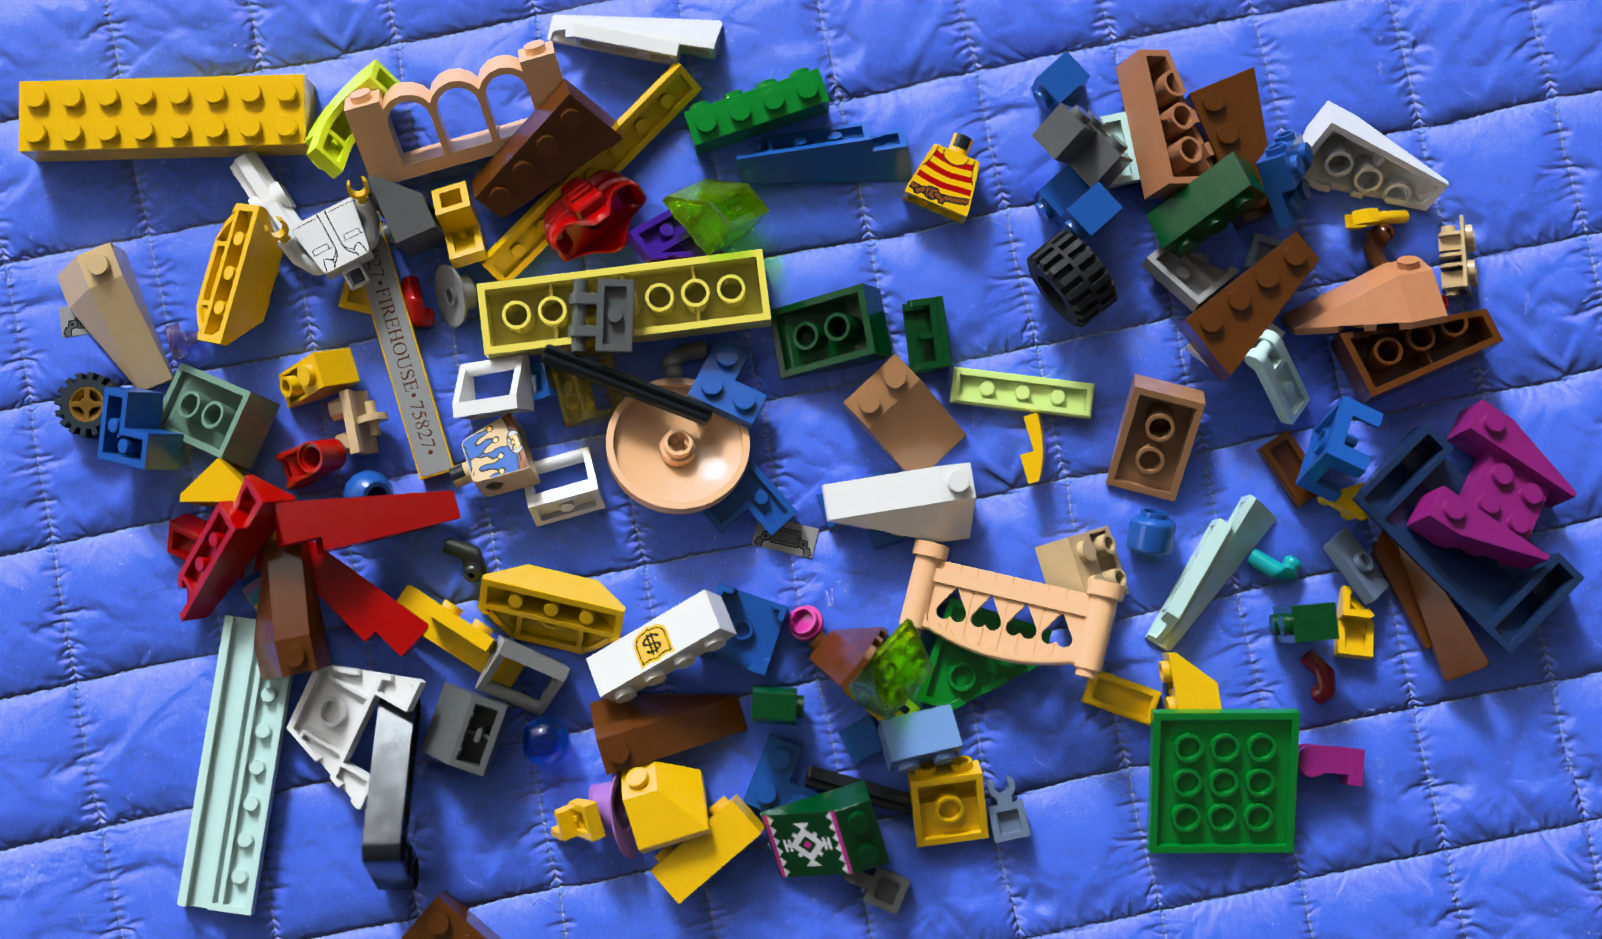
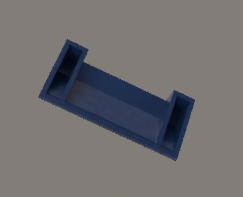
(1496, 597)

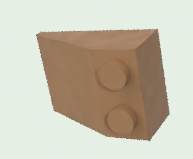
(903, 417)
(1155, 437)

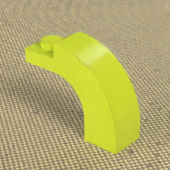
(331, 134)

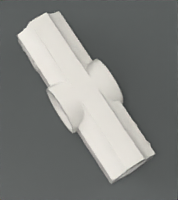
(265, 190)

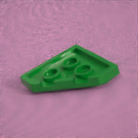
(966, 675)

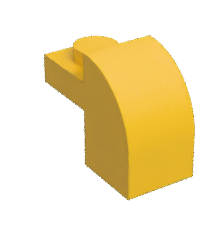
(460, 224)

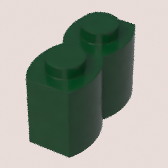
(776, 705)

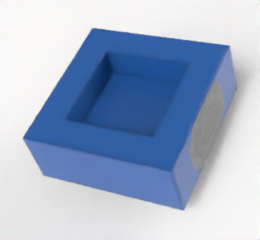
(542, 383)

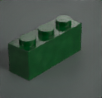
(1206, 205)

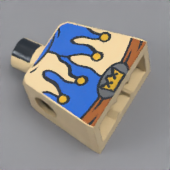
(497, 459)

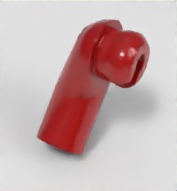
(414, 302)

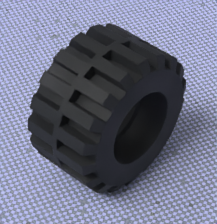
(1072, 278)

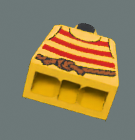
(945, 180)

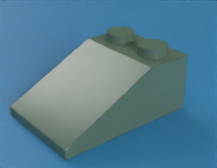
(217, 415)

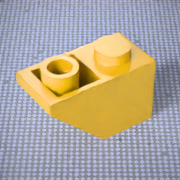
(318, 376)
(1187, 684)

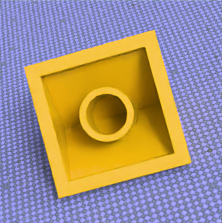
(217, 483)

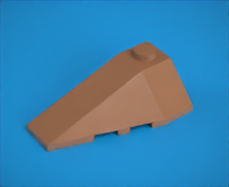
(1388, 294)

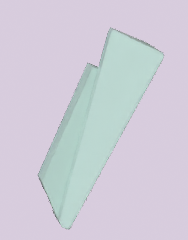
(1209, 568)

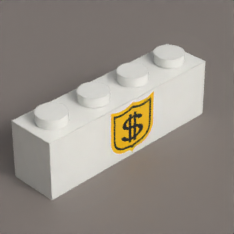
(661, 647)

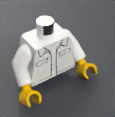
(334, 239)

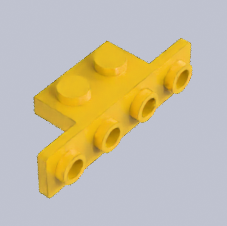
(457, 636)

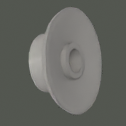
(454, 294)

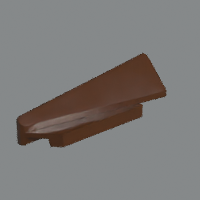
(1428, 611)

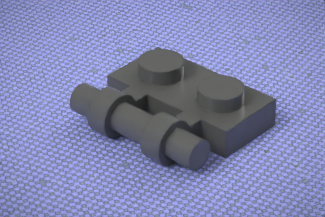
(613, 318)

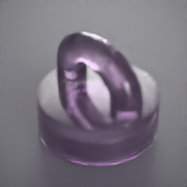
(179, 340)

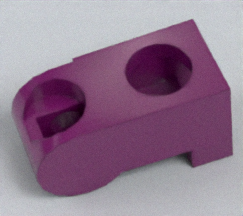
(1320, 759)

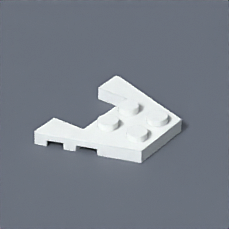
(336, 713)

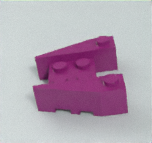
(1499, 495)

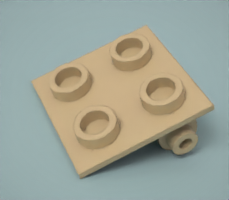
(1459, 240)

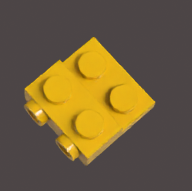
(948, 802)

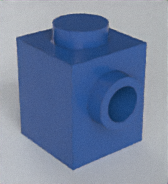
(1060, 83)

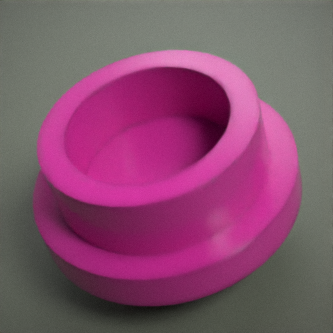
(805, 623)

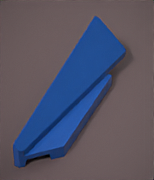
(828, 155)

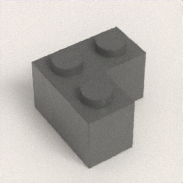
(1080, 141)

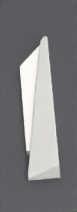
(638, 38)

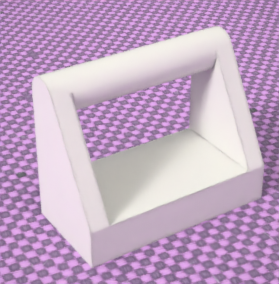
(520, 398)
(569, 499)

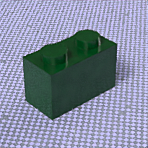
(1304, 622)

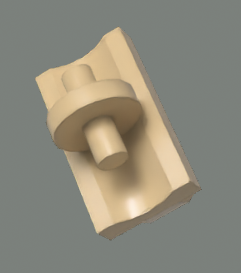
(360, 421)

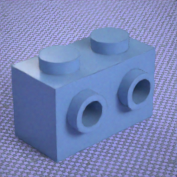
(920, 738)

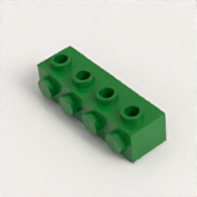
(757, 111)

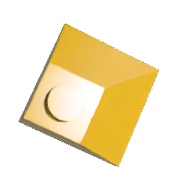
(664, 804)

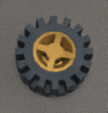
(79, 401)

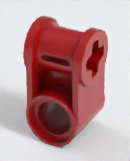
(311, 461)

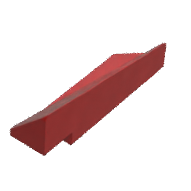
(360, 520)
(229, 545)

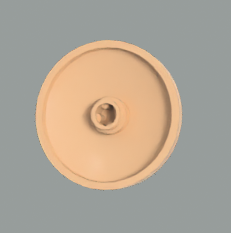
(672, 460)

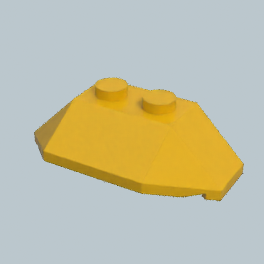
(238, 276)
(552, 608)

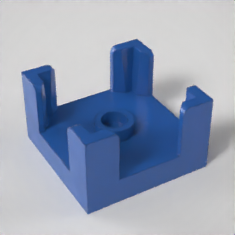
(1333, 447)
(756, 626)

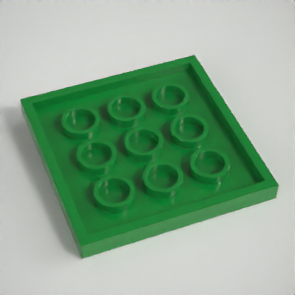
(1222, 780)

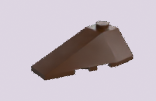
(289, 617)
(845, 652)
(661, 726)

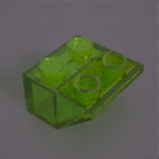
(716, 212)
(893, 672)

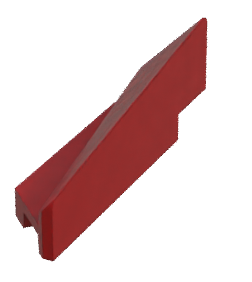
(364, 605)

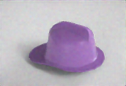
(614, 815)

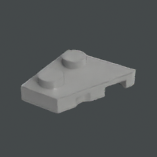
(1189, 277)

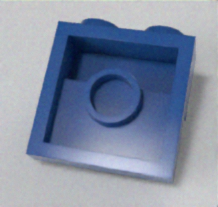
(1282, 173)

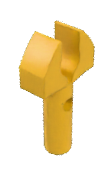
(1372, 216)

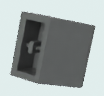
(408, 217)
(466, 729)

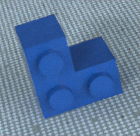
(1076, 205)
(133, 433)

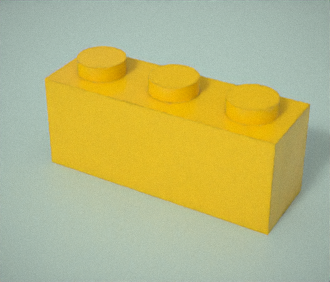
(694, 861)

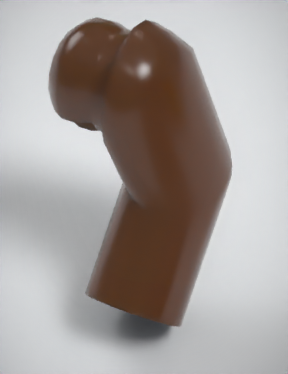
(1376, 244)

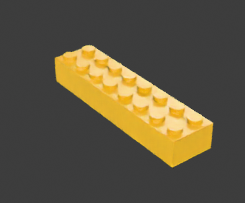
(165, 117)

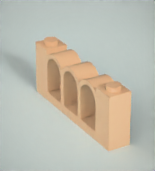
(378, 141)

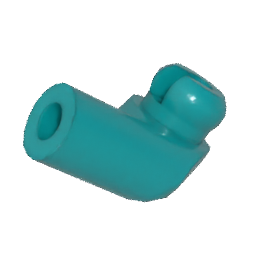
(1286, 570)

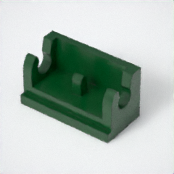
(926, 335)

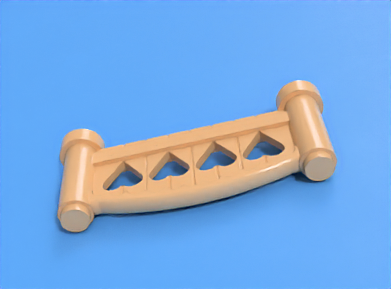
(1087, 614)

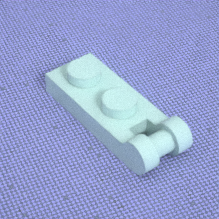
(1278, 377)

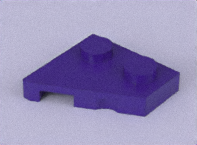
(664, 240)

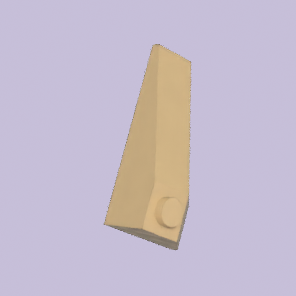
(112, 308)

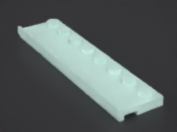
(235, 778)

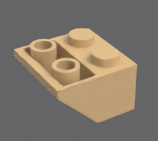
(1079, 558)

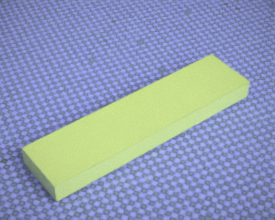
(1021, 393)

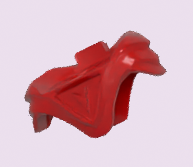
(602, 200)

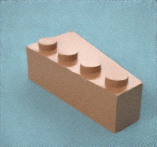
(1161, 124)

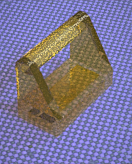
(577, 396)

